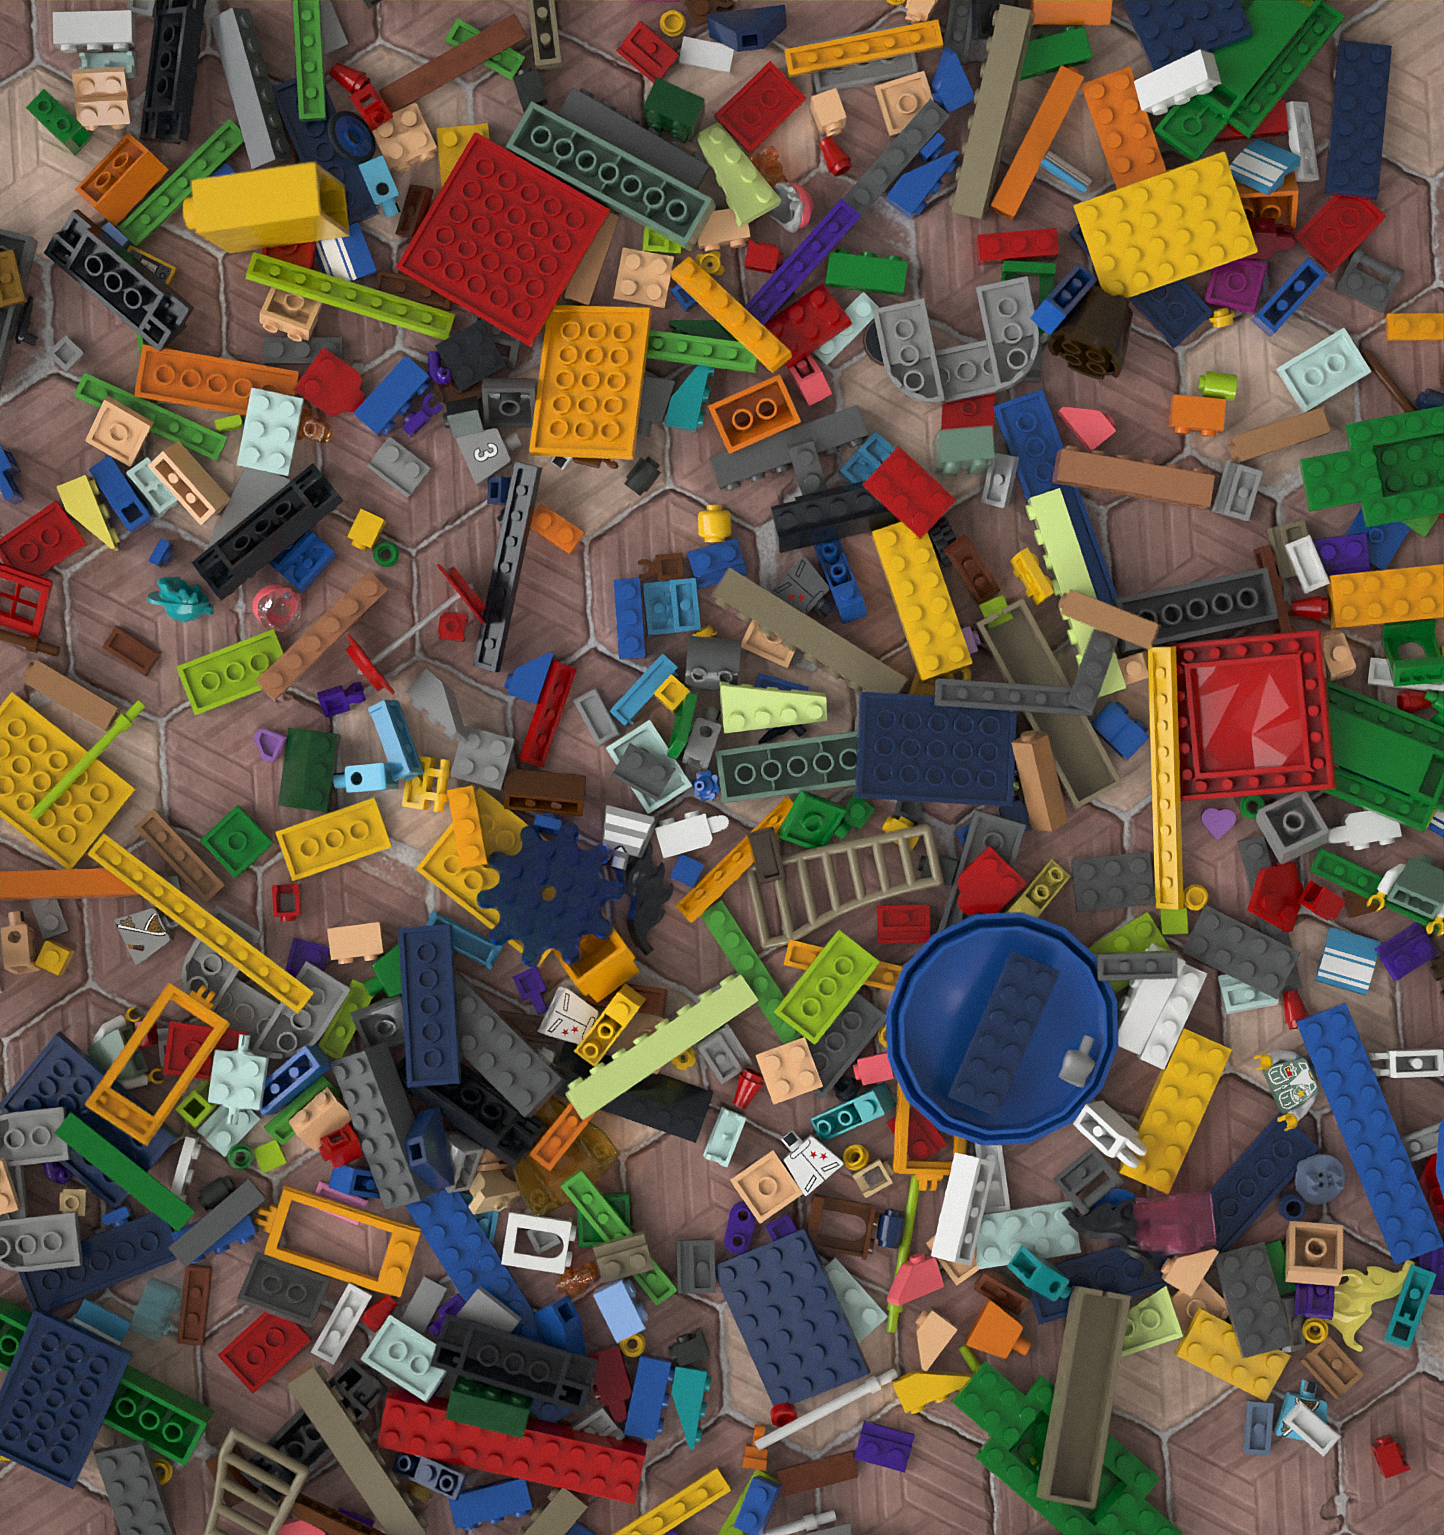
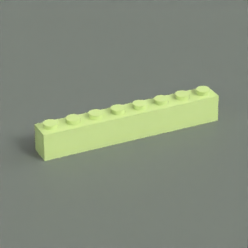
(1069, 571)
(661, 1047)

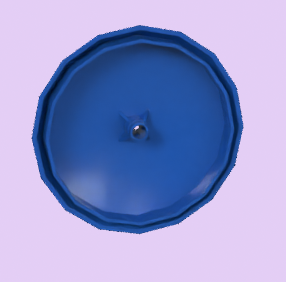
(942, 1002)

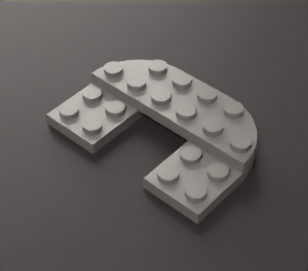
(964, 369)
(272, 1026)
(39, 1240)

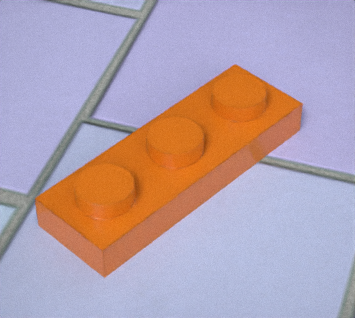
(559, 1137)

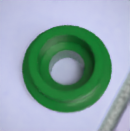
(386, 545)
(1243, 805)
(240, 1163)

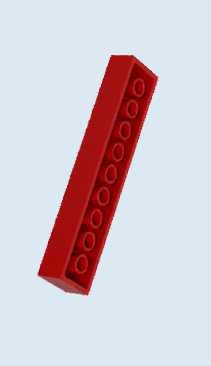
(545, 1455)

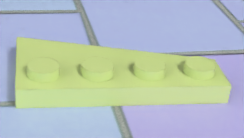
(743, 184)
(761, 708)
(1151, 1323)

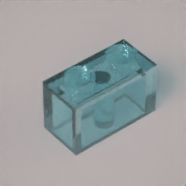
(155, 1309)

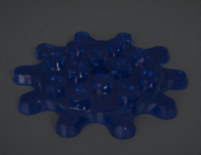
(572, 911)

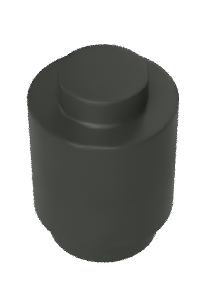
(643, 475)
(216, 1192)

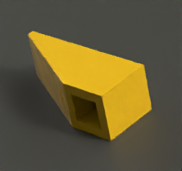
(610, 1025)
(922, 1387)

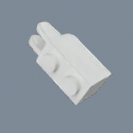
(1364, 827)
(688, 833)
(1410, 1062)
(1110, 1132)

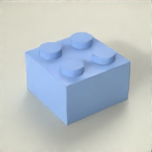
(620, 1308)

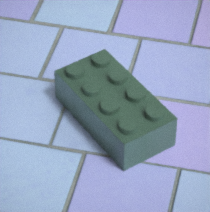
(963, 450)

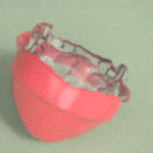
(277, 607)

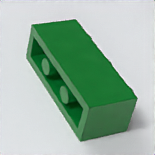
(1051, 51)
(866, 272)

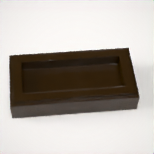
(766, 855)

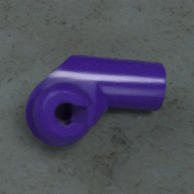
(436, 371)
(57, 1172)

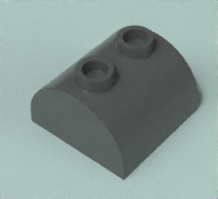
(508, 402)
(712, 661)

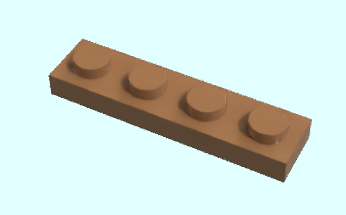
(180, 855)

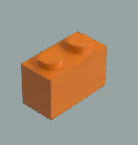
(1197, 414)
(556, 529)

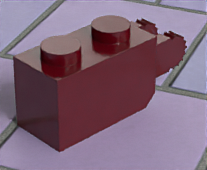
(1270, 237)
(612, 1380)

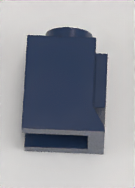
(1016, 812)

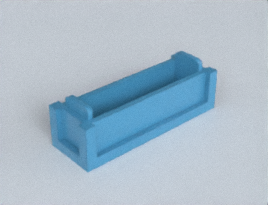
(643, 690)
(396, 740)
(468, 941)

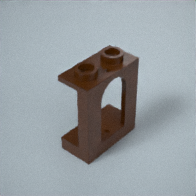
(855, 1248)

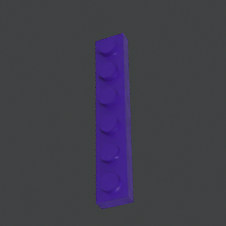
(802, 261)

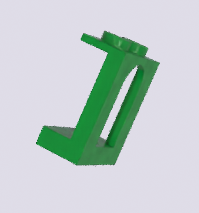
(59, 122)
(1031, 269)
(1413, 671)

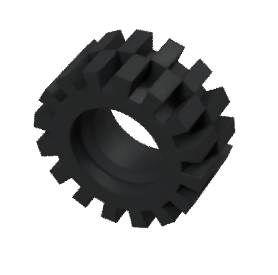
(941, 537)

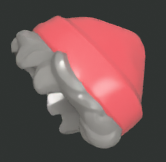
(794, 208)

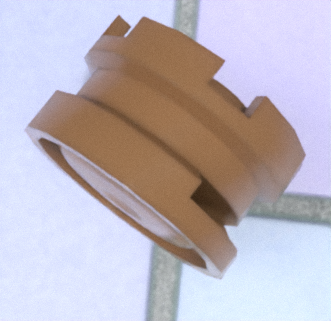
(490, 1162)

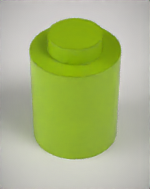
(1217, 385)

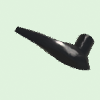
(24, 323)
(776, 731)

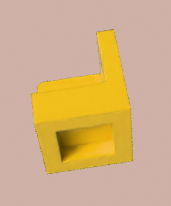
(671, 693)

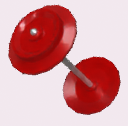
(367, 666)

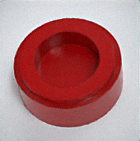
(783, 1414)

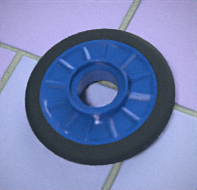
(338, 129)

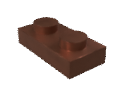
(414, 210)
(1002, 1291)

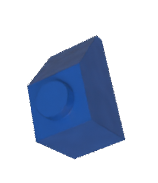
(951, 83)
(529, 679)
(354, 1181)

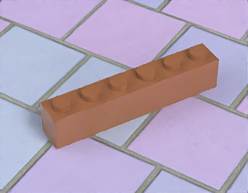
(1133, 478)
(321, 636)

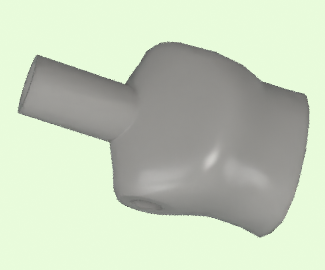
(1078, 1063)

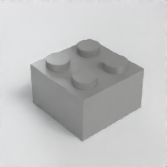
(483, 758)
(1292, 826)

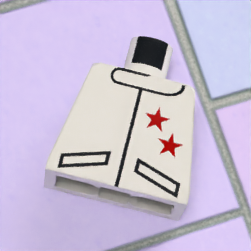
(568, 1017)
(809, 1161)

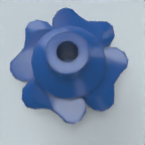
(706, 785)

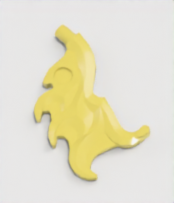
(1356, 1296)

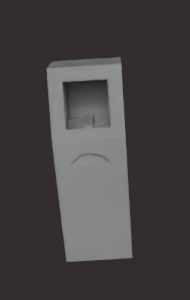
(440, 701)

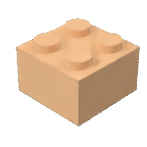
(1314, 1253)

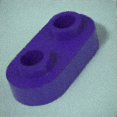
(739, 1228)

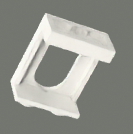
(558, 1226)

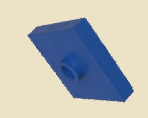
(1381, 540)

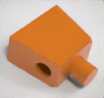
(997, 1332)

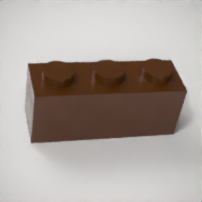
(544, 792)

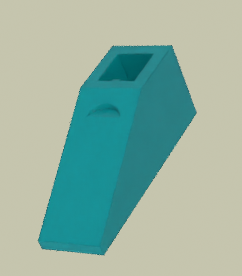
(686, 403)
(854, 1112)
(687, 1393)

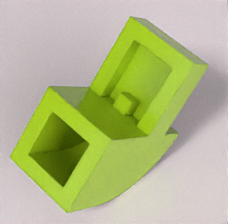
(195, 1106)

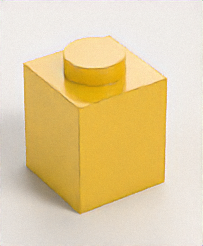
(366, 530)
(54, 957)

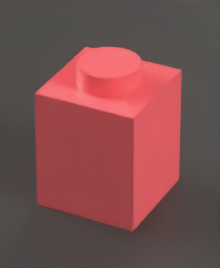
(873, 1068)

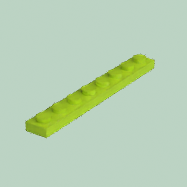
(350, 296)

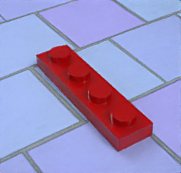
(547, 714)

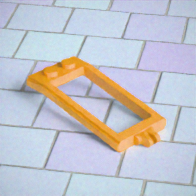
(125, 1113)
(923, 1169)
(397, 1256)

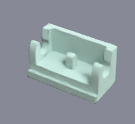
(111, 59)
(151, 488)
(724, 1136)

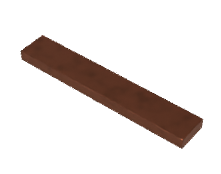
(453, 63)

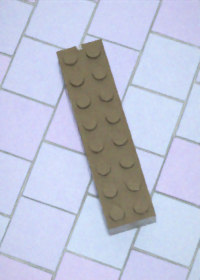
(1027, 659)
(1083, 1397)

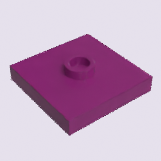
(1236, 285)

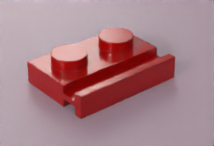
(648, 52)
(903, 923)
(922, 1136)

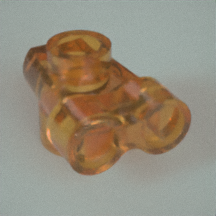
(767, 164)
(313, 429)
(573, 1282)

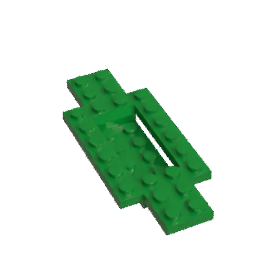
(1199, 122)
(1388, 480)
(1388, 749)
(1019, 1432)

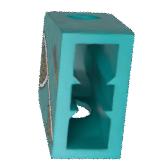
(1045, 1280)

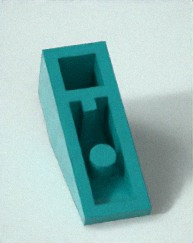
(1409, 1308)

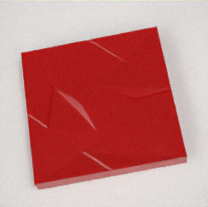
(1253, 716)

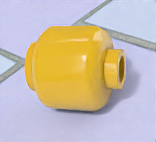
(714, 524)

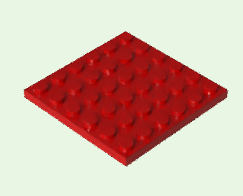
(503, 239)

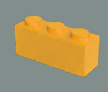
(467, 826)

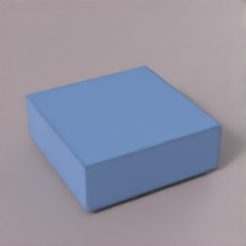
(117, 235)

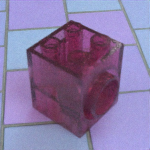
(1175, 1222)

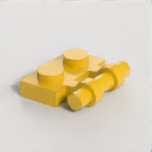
(1036, 583)
(419, 789)

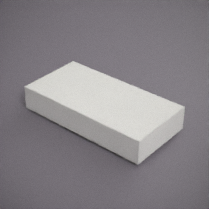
(706, 55)
(1307, 564)
(1311, 1428)

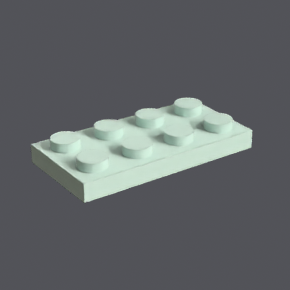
(1036, 1227)

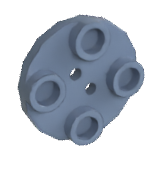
(1308, 1181)

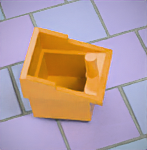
(602, 965)

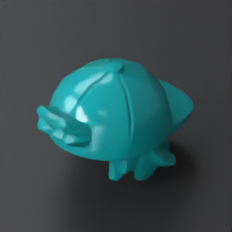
(180, 599)

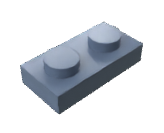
(1258, 1427)

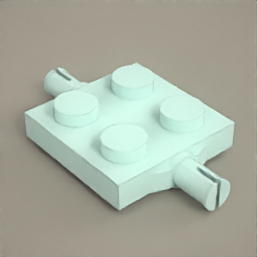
(238, 1079)

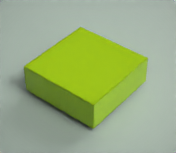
(230, 423)
(993, 606)
(1174, 921)
(269, 1156)

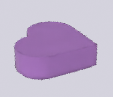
(269, 743)
(1218, 821)

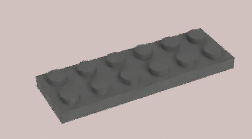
(985, 829)

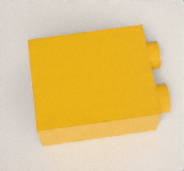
(268, 208)

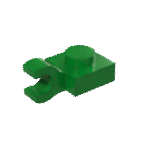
(856, 815)

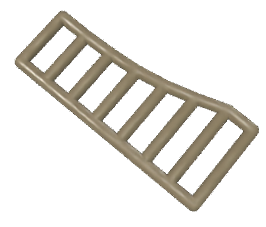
(839, 909)
(222, 1483)

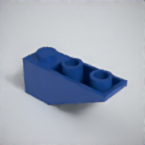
(916, 185)
(121, 495)
(841, 581)
(561, 1325)

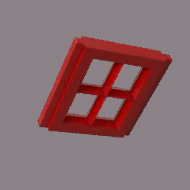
(32, 581)

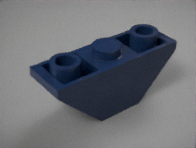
(747, 28)
(428, 1150)
(431, 1473)

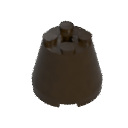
(1094, 334)

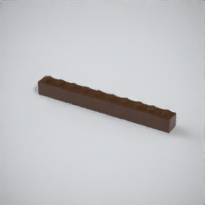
(328, 1518)

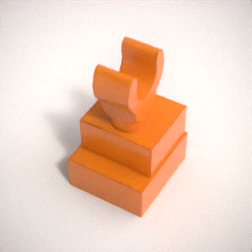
(752, 1456)

